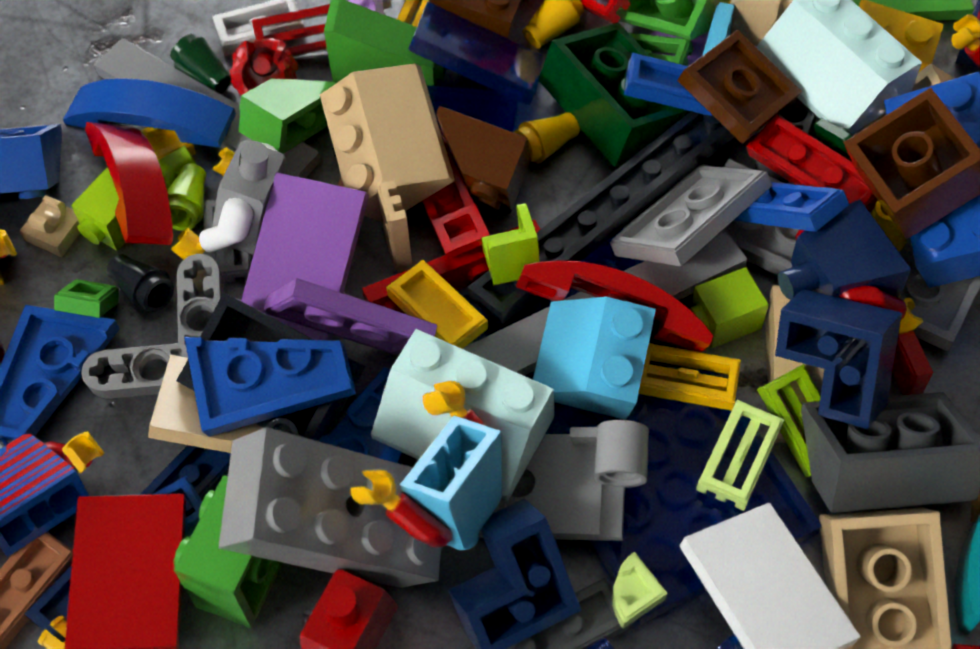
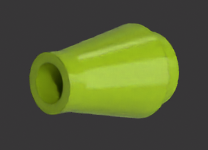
(187, 197)

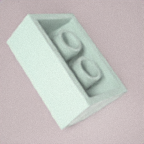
(839, 60)
(496, 394)

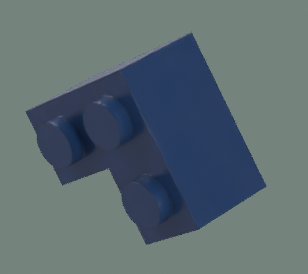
(850, 343)
(523, 590)

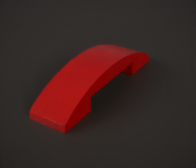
(139, 182)
(455, 215)
(676, 322)

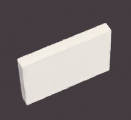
(767, 584)

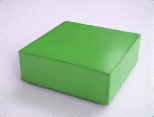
(86, 298)

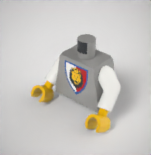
(239, 201)

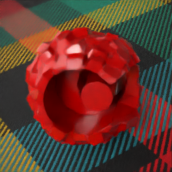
(260, 62)

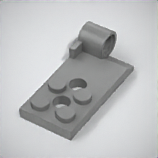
(585, 479)

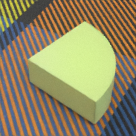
(635, 591)

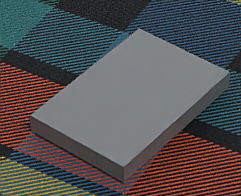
(690, 214)

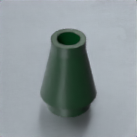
(198, 60)

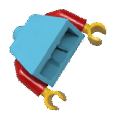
(452, 483)

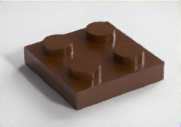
(739, 86)

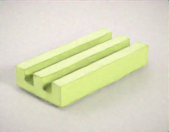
(725, 489)

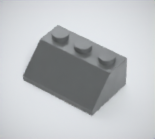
(908, 457)

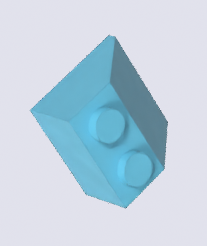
(595, 353)

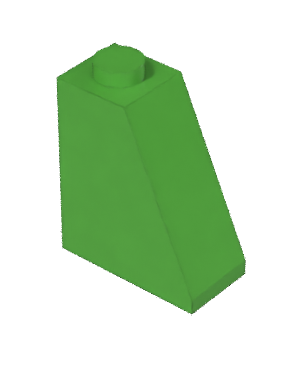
(370, 40)

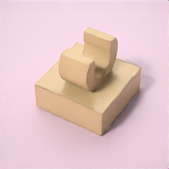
(51, 227)

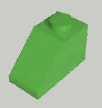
(283, 112)

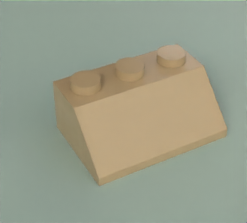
(385, 133)

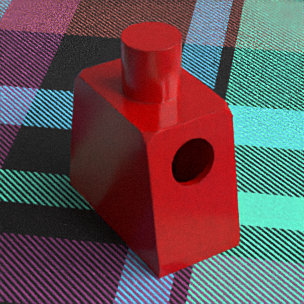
(348, 615)

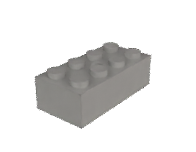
(296, 507)

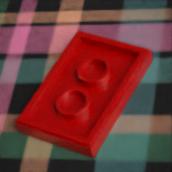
(125, 574)

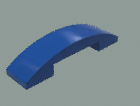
(154, 105)

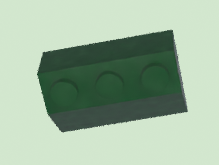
(589, 80)

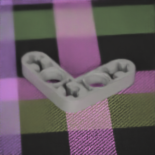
(187, 305)

